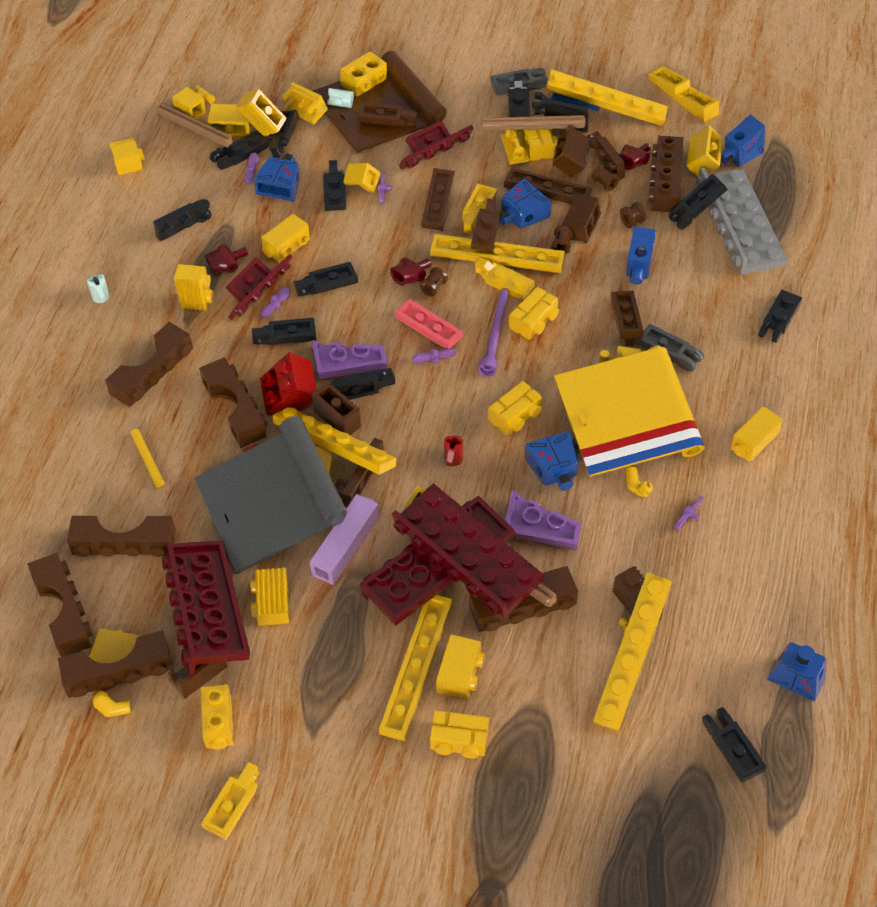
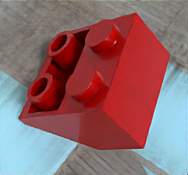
(288, 384)

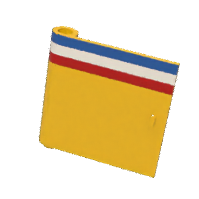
(629, 411)

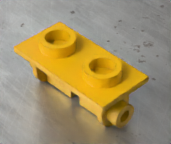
(514, 147)

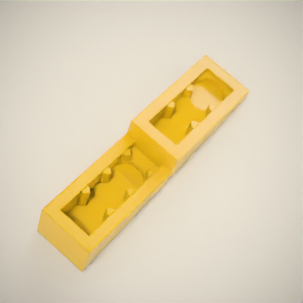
(679, 88)

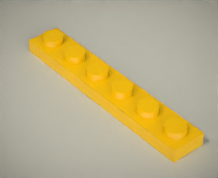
(606, 97)
(503, 253)
(341, 443)
(632, 652)
(415, 668)

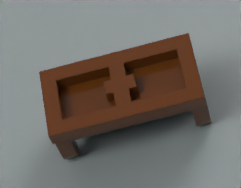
(583, 217)
(188, 684)

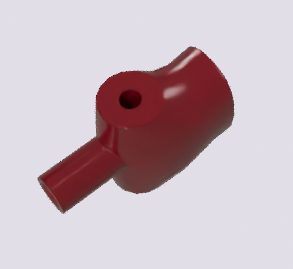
(635, 157)
(224, 260)
(409, 271)

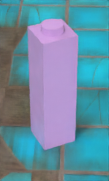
(344, 539)

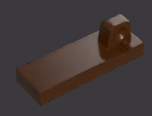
(438, 199)
(627, 316)
(355, 485)

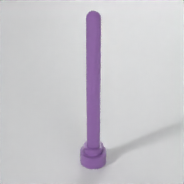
(488, 364)

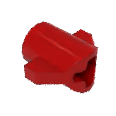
(453, 450)

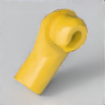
(639, 488)
(108, 707)

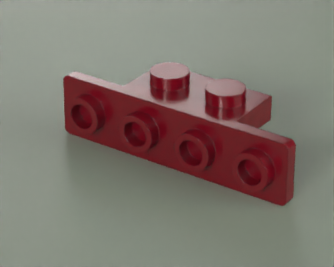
(431, 140)
(252, 280)

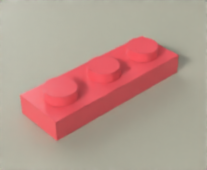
(428, 324)

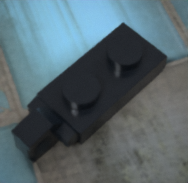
(518, 98)
(282, 137)
(334, 188)
(326, 279)
(285, 332)
(364, 383)

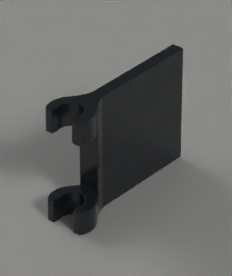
(559, 108)

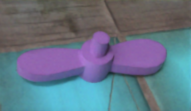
(251, 167)
(382, 188)
(275, 302)
(433, 355)
(689, 513)

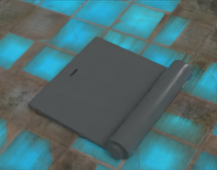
(271, 496)

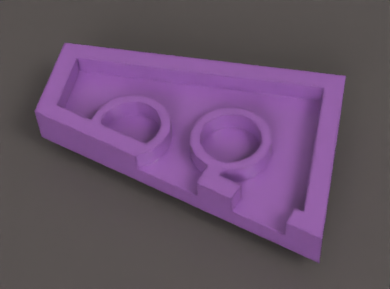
(345, 360)
(541, 525)

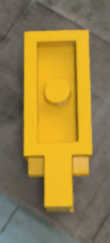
(476, 201)
(504, 278)
(231, 802)

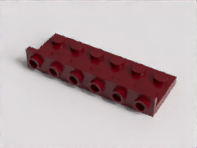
(468, 550)
(414, 578)
(204, 604)

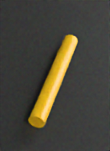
(147, 458)

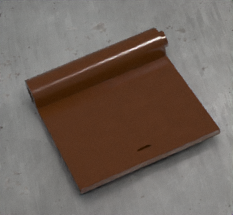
(399, 89)

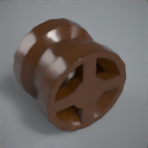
(633, 214)

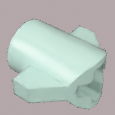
(340, 98)
(98, 288)

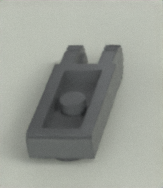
(532, 77)
(675, 347)

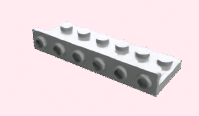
(744, 224)

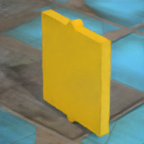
(112, 645)

